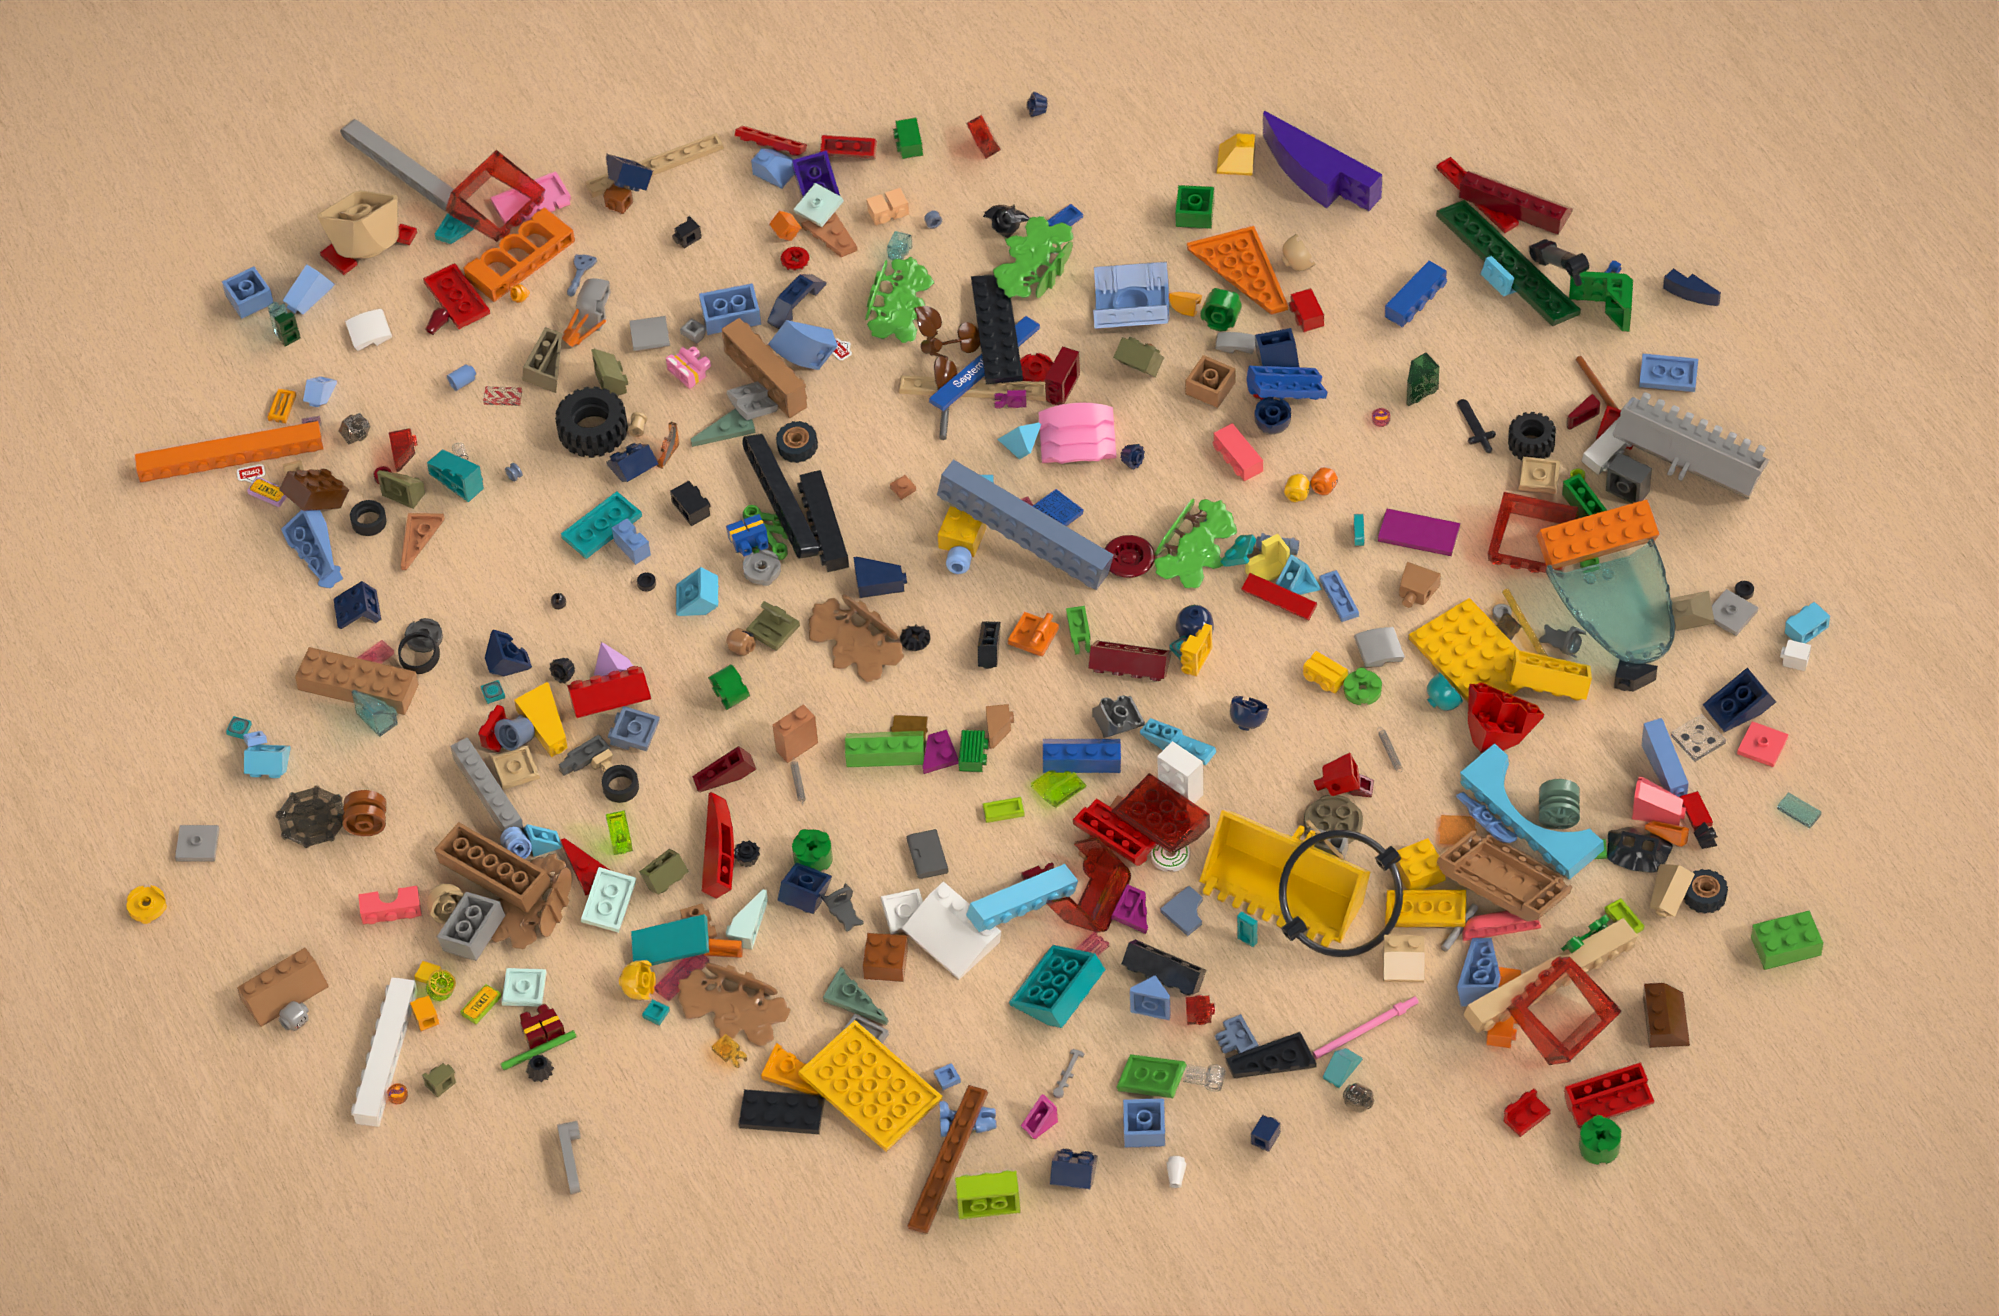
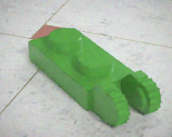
(1078, 627)

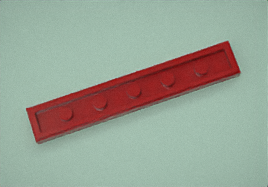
(1455, 175)

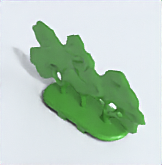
(1033, 252)
(900, 302)

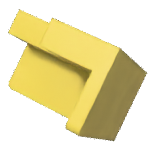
(1271, 560)

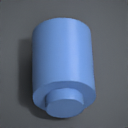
(461, 377)

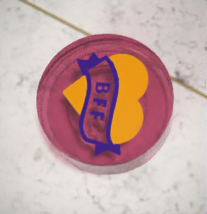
(1381, 417)

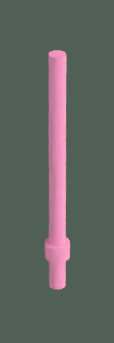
(1398, 1009)

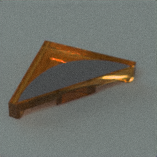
(669, 445)

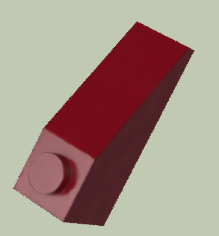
(725, 770)

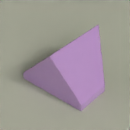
(610, 660)

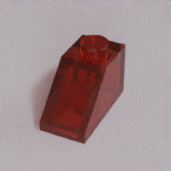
(402, 447)

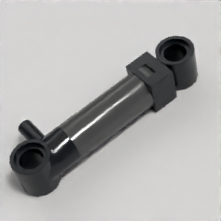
(1548, 253)

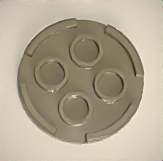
(1334, 814)

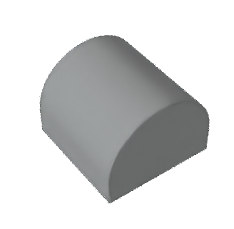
(693, 330)

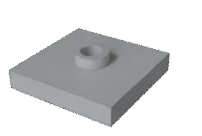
(1732, 612)
(197, 843)

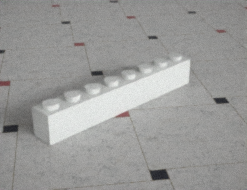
(384, 1052)

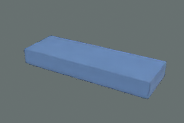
(1339, 596)

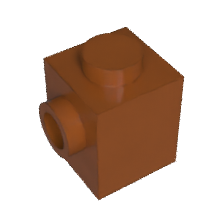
(618, 198)

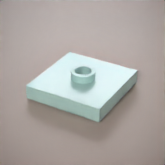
(818, 205)
(524, 987)

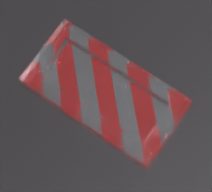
(502, 396)

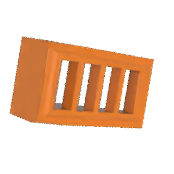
(1674, 834)

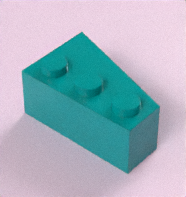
(456, 474)

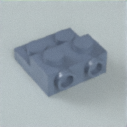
(633, 729)

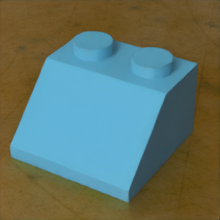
(697, 593)
(266, 760)

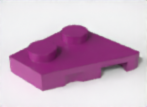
(939, 752)
(1132, 909)

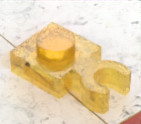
(728, 1049)

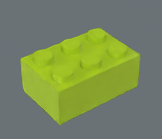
(987, 1194)

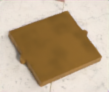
(910, 723)

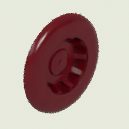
(1128, 562)

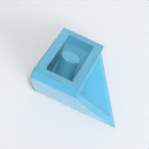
(1021, 440)
(1297, 577)
(542, 839)

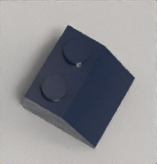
(628, 173)
(803, 888)

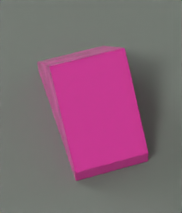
(1040, 1118)

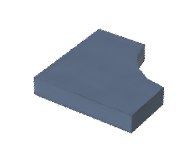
(1183, 910)

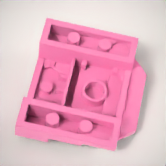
(1077, 433)

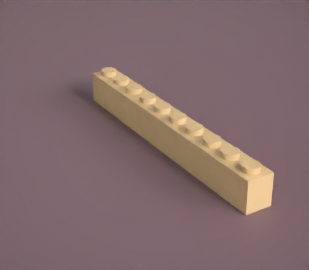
(1596, 950)

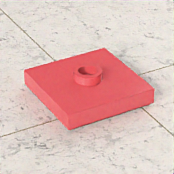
(1762, 744)

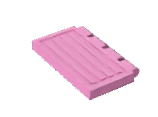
(511, 201)

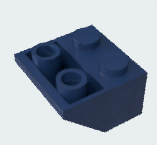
(1277, 348)
(632, 462)
(1073, 1169)

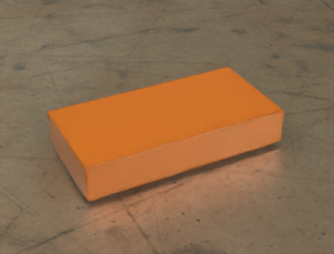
(725, 948)

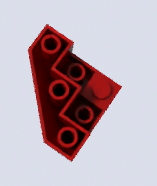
(1499, 717)

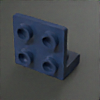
(355, 603)

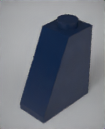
(878, 577)

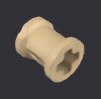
(638, 421)

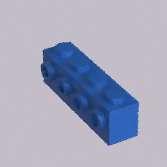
(1416, 294)

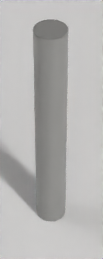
(1457, 930)

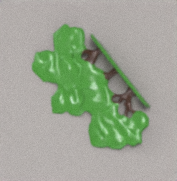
(1198, 546)

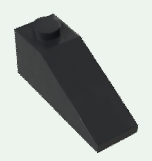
(989, 644)

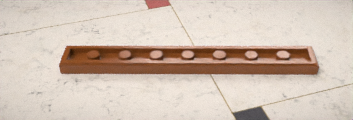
(947, 1159)

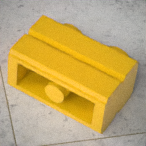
(1324, 672)

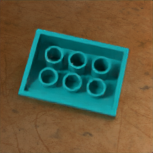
(1058, 985)

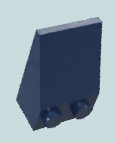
(1739, 701)

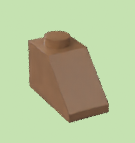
(998, 723)

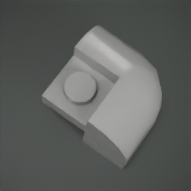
(592, 301)

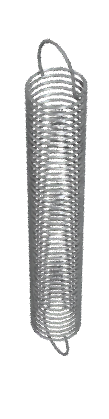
(1391, 748)
(799, 776)

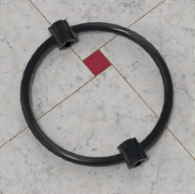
(1296, 927)

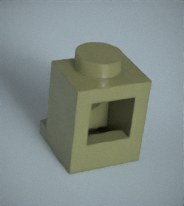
(440, 1079)

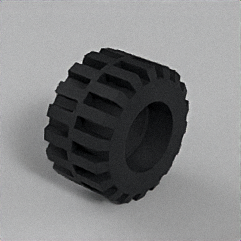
(1533, 425)

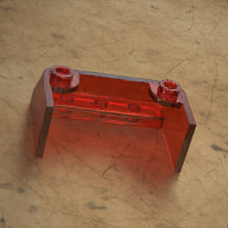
(1105, 887)

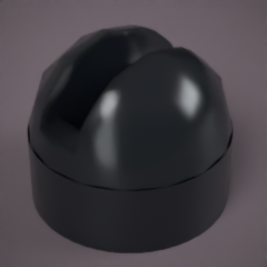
(562, 601)

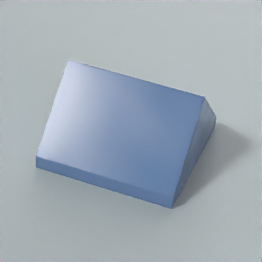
(1150, 999)

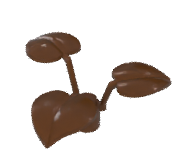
(928, 323)

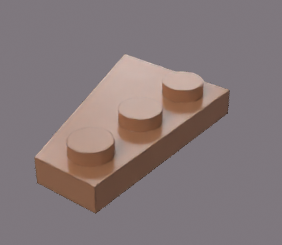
(833, 234)

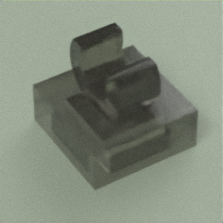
(1508, 625)

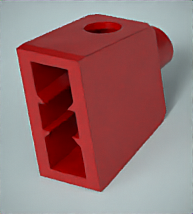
(1339, 776)

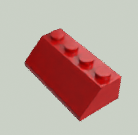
(608, 691)

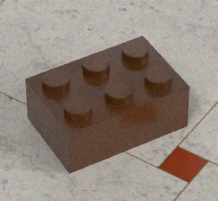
(314, 489)

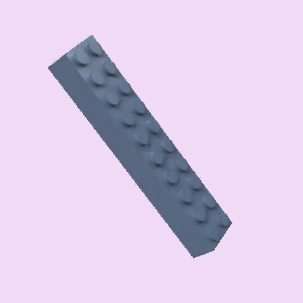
(1024, 524)

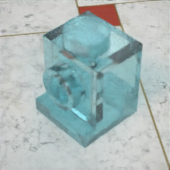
(899, 245)

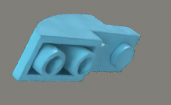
(1163, 734)

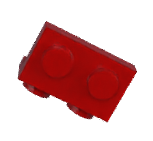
(487, 732)

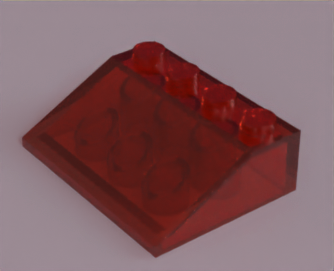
(1163, 814)

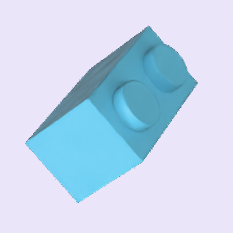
(1807, 623)

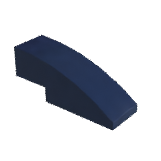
(1691, 288)

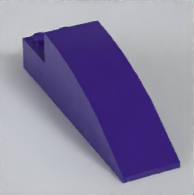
(1319, 167)

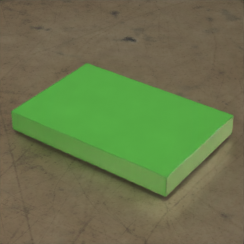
(1151, 1076)

